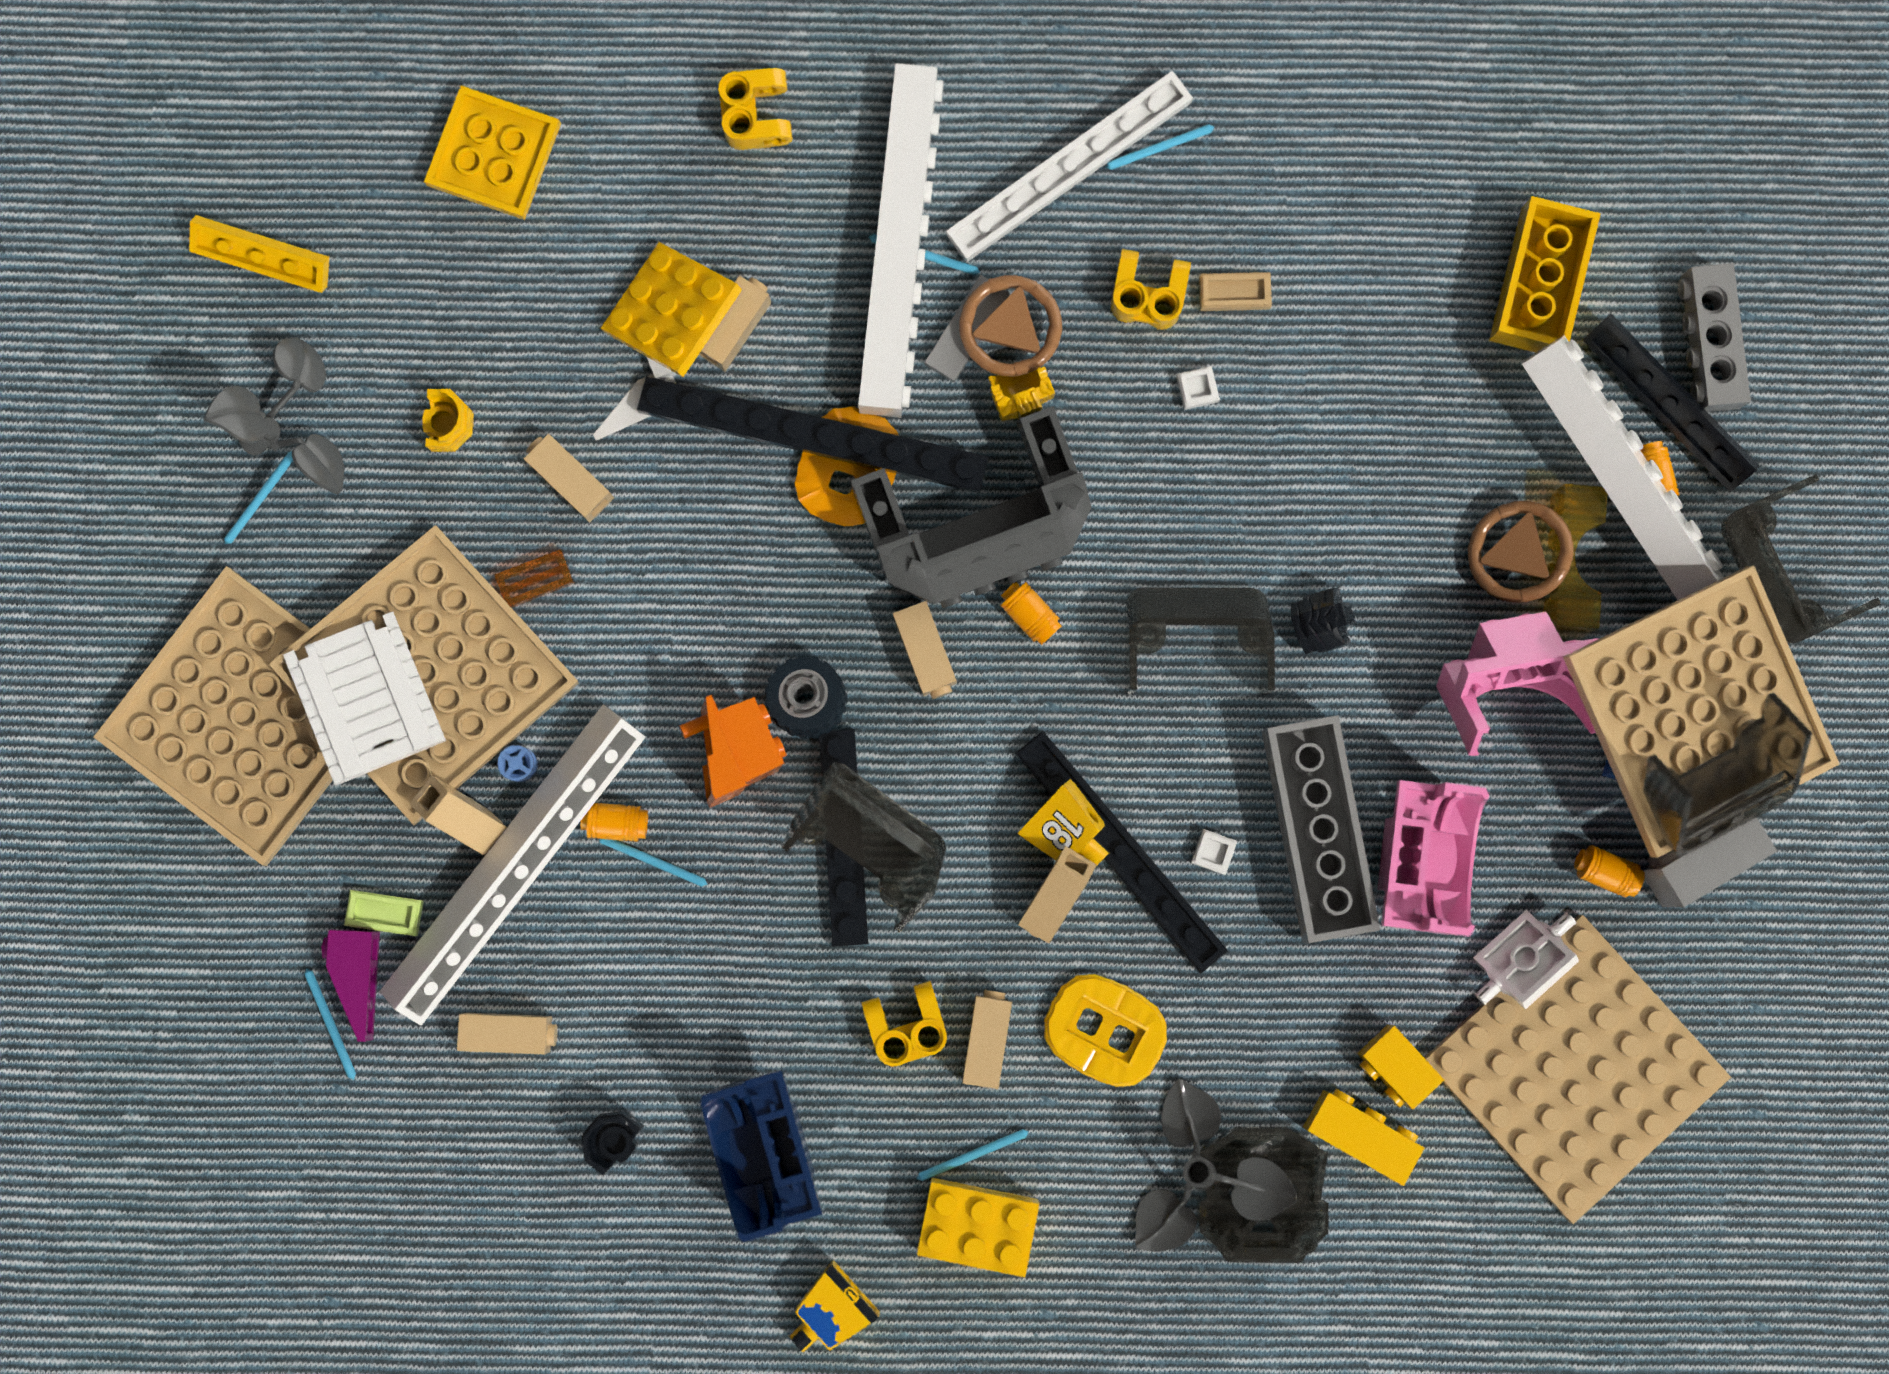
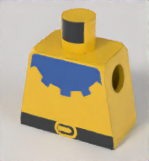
(832, 1310)

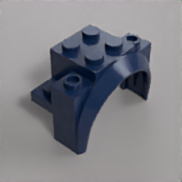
(761, 1155)

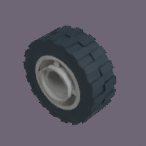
(790, 682)

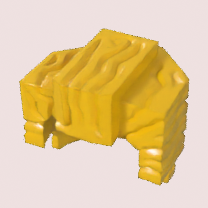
(1022, 394)
(447, 422)

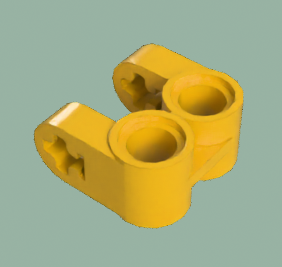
(755, 84)
(1148, 296)
(909, 1032)

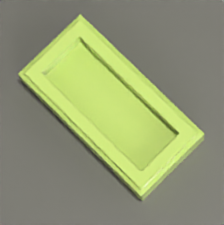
(383, 913)

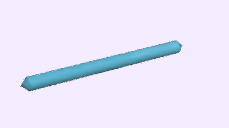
(1159, 147)
(949, 262)
(259, 498)
(663, 865)
(330, 1024)
(971, 1155)

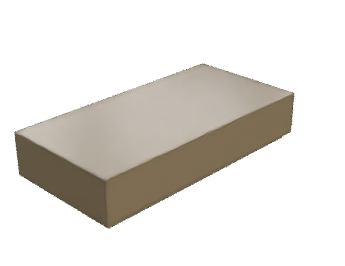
(1235, 291)

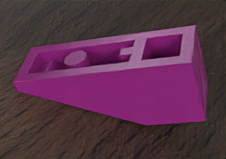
(353, 970)

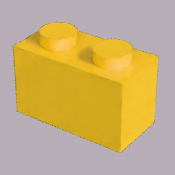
(1400, 1068)

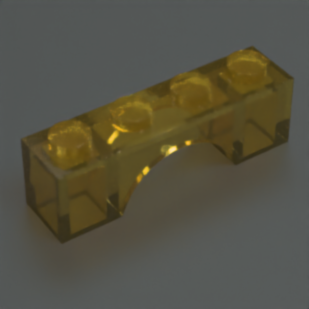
(1574, 603)

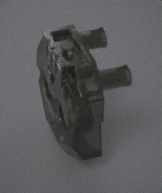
(1295, 1228)

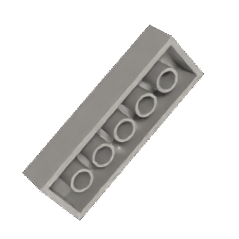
(1320, 829)

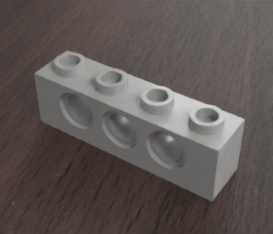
(1719, 286)

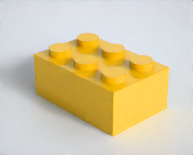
(978, 1227)

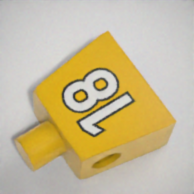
(1066, 821)

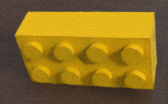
(1544, 274)

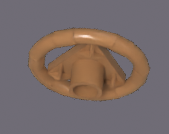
(1010, 325)
(1520, 551)

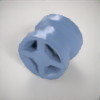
(511, 760)

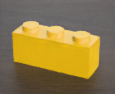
(1364, 1135)

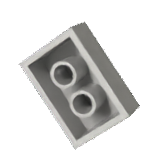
(1687, 878)

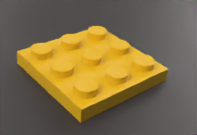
(492, 152)
(671, 309)

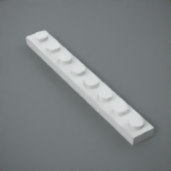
(1069, 166)

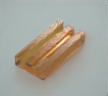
(563, 568)

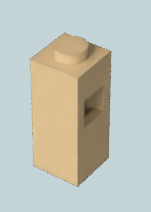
(737, 323)
(568, 477)
(925, 650)
(458, 815)
(1057, 894)
(506, 1033)
(987, 1040)

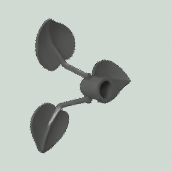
(239, 415)
(1259, 1190)

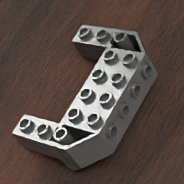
(990, 542)

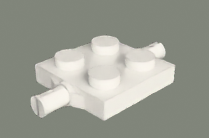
(1526, 959)

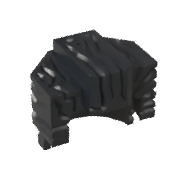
(1322, 621)
(610, 1140)

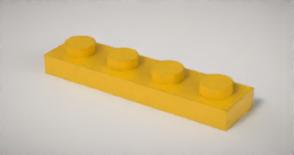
(258, 254)

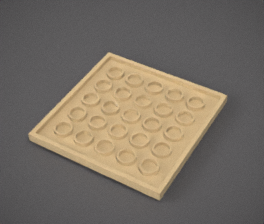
(471, 651)
(1687, 684)
(222, 724)
(1580, 1075)

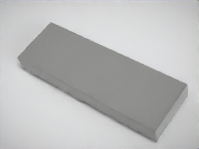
(949, 354)

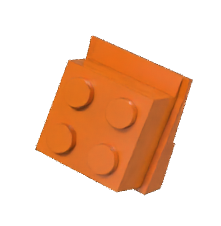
(736, 747)

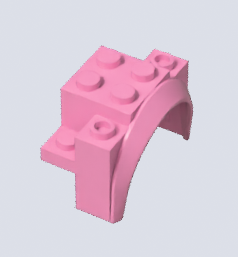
(1506, 655)
(1430, 857)

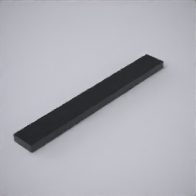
(1129, 859)

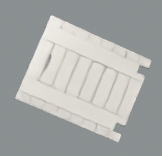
(361, 694)

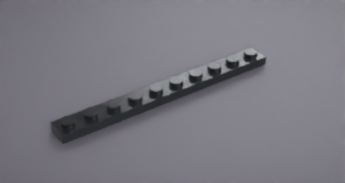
(813, 434)

